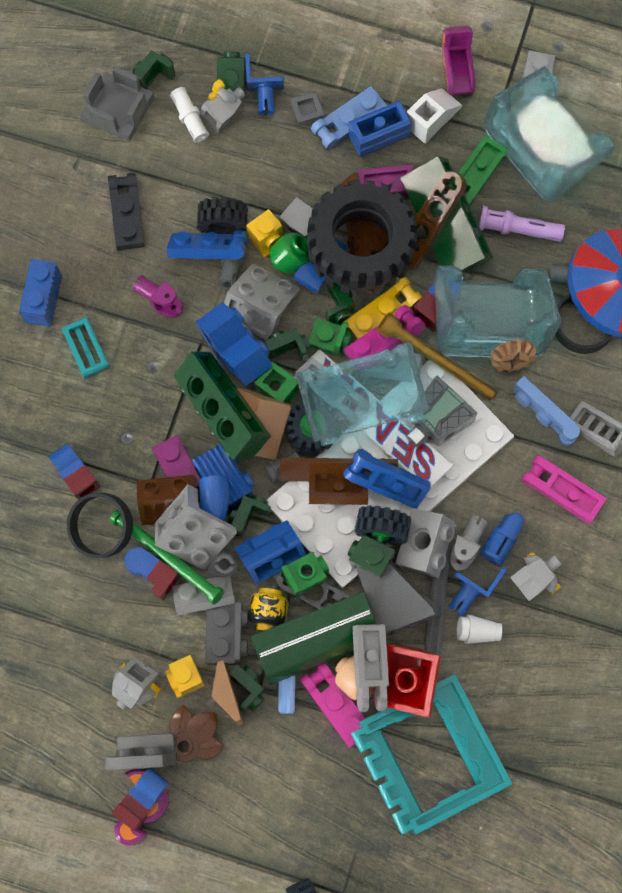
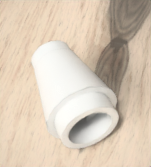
(478, 630)

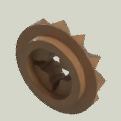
(505, 355)

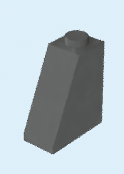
(397, 600)

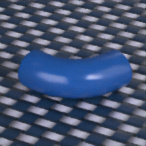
(214, 495)

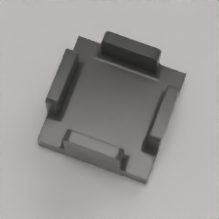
(116, 103)

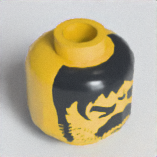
(267, 609)

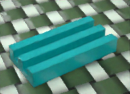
(95, 368)

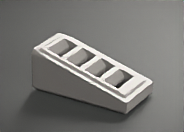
(605, 420)

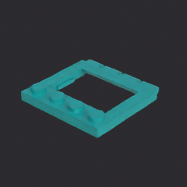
(469, 739)

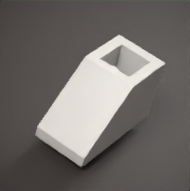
(432, 113)

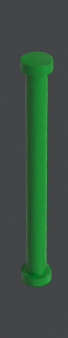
(214, 593)

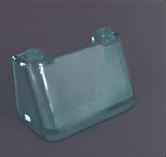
(543, 136)
(481, 316)
(363, 393)

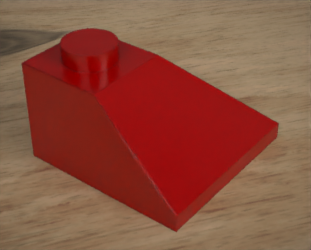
(411, 679)

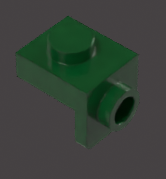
(153, 65)
(231, 70)
(344, 305)
(284, 342)
(241, 516)
(370, 555)
(247, 679)

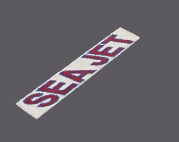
(391, 438)

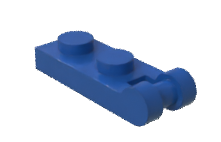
(207, 245)
(387, 479)

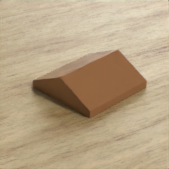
(273, 416)
(224, 693)

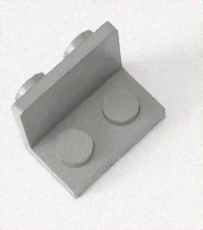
(261, 299)
(192, 531)

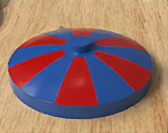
(597, 280)

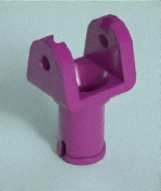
(161, 297)

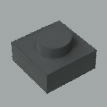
(306, 109)

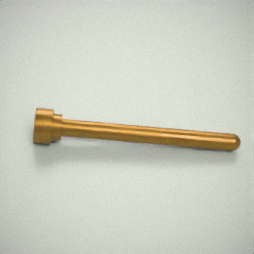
(393, 328)

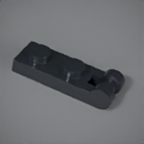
(126, 212)

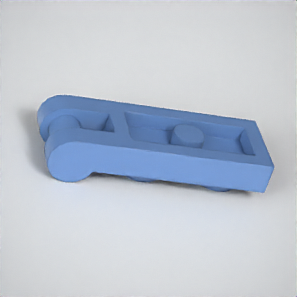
(358, 106)
(546, 411)

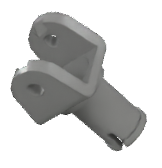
(466, 546)

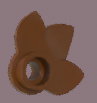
(197, 732)

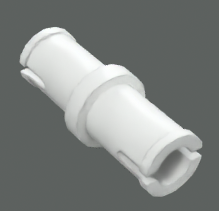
(189, 114)

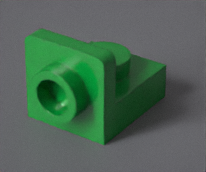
(329, 336)

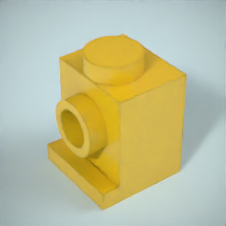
(264, 232)
(184, 676)

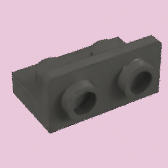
(225, 634)
(143, 752)

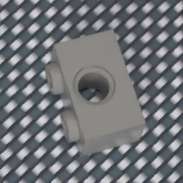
(426, 526)

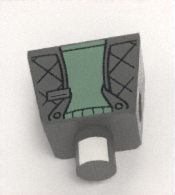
(446, 417)

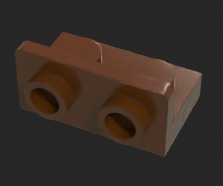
(157, 495)

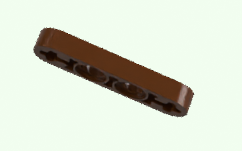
(433, 223)

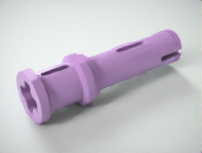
(507, 222)

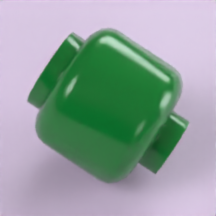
(289, 253)

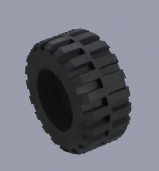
(369, 204)

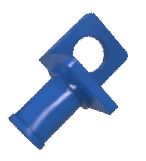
(264, 88)
(469, 592)

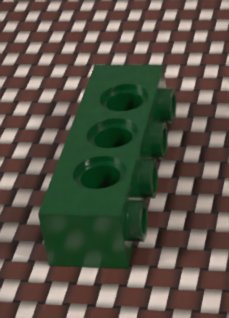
(221, 406)

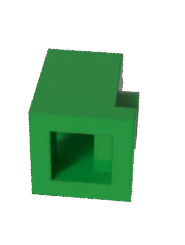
(277, 375)
(302, 584)

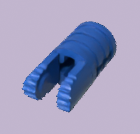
(502, 539)

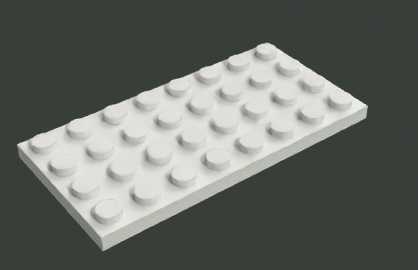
(331, 527)

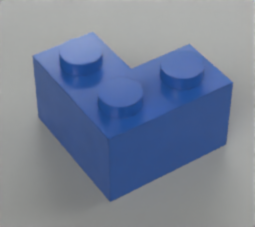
(234, 344)

